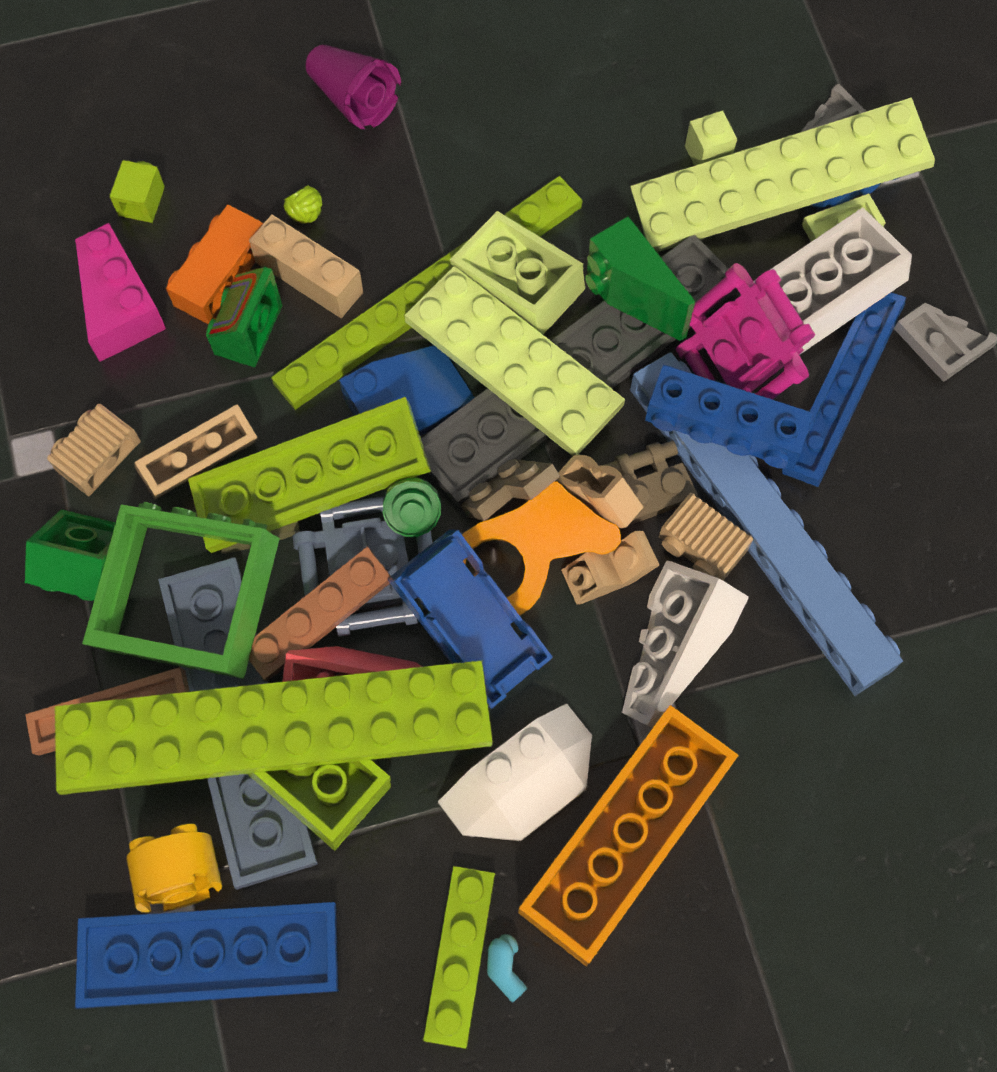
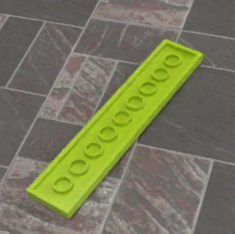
(270, 727)

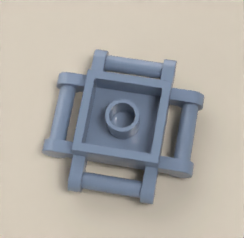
(346, 543)

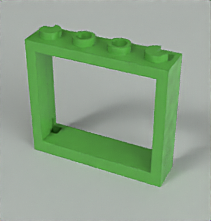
(119, 573)

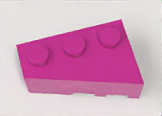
(113, 295)

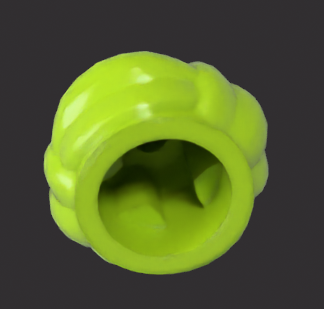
(303, 205)

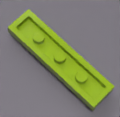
(459, 957)

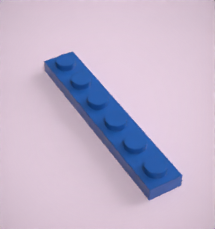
(845, 387)

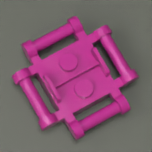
(749, 335)

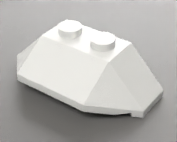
(523, 779)

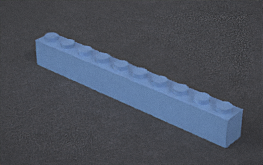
(784, 550)

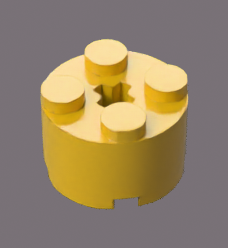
(173, 869)

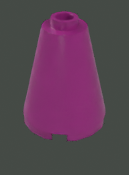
(355, 83)

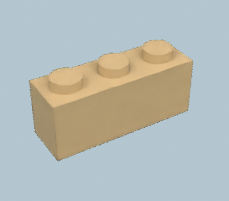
(306, 266)
(195, 451)

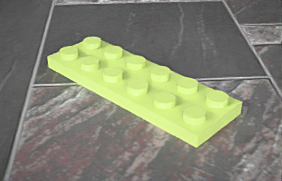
(515, 361)

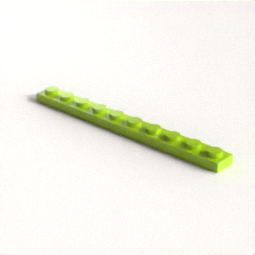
(386, 319)

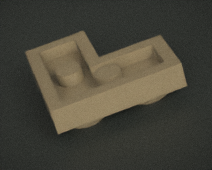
(514, 479)

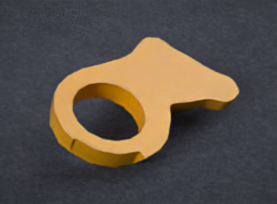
(545, 530)

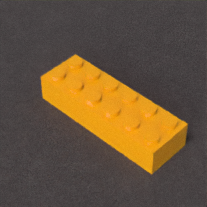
(627, 835)

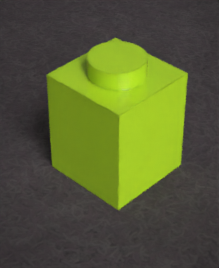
(137, 191)

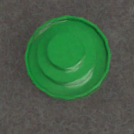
(411, 507)

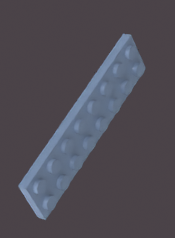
(256, 830)

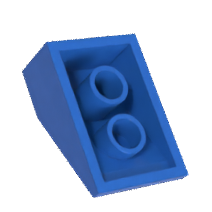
(421, 376)

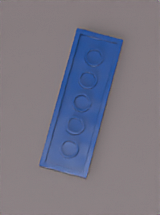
(206, 955)

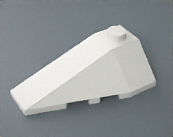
(685, 628)

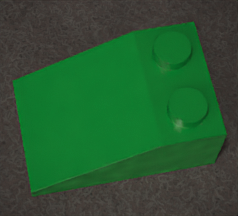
(637, 280)

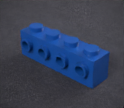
(728, 417)

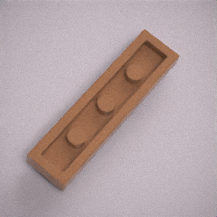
(318, 612)
(42, 722)

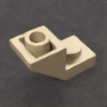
(598, 574)

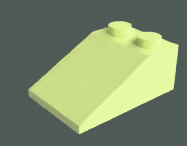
(521, 271)

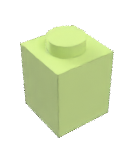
(710, 138)

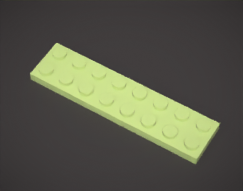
(783, 175)

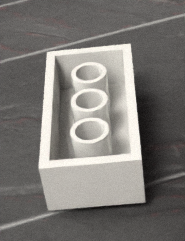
(843, 273)

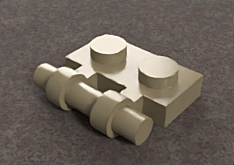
(659, 490)

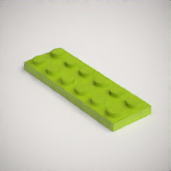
(314, 471)

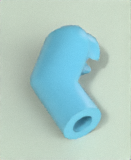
(500, 966)

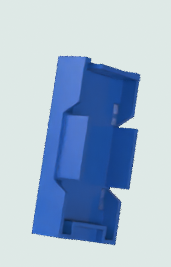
(469, 614)

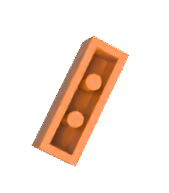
(214, 264)

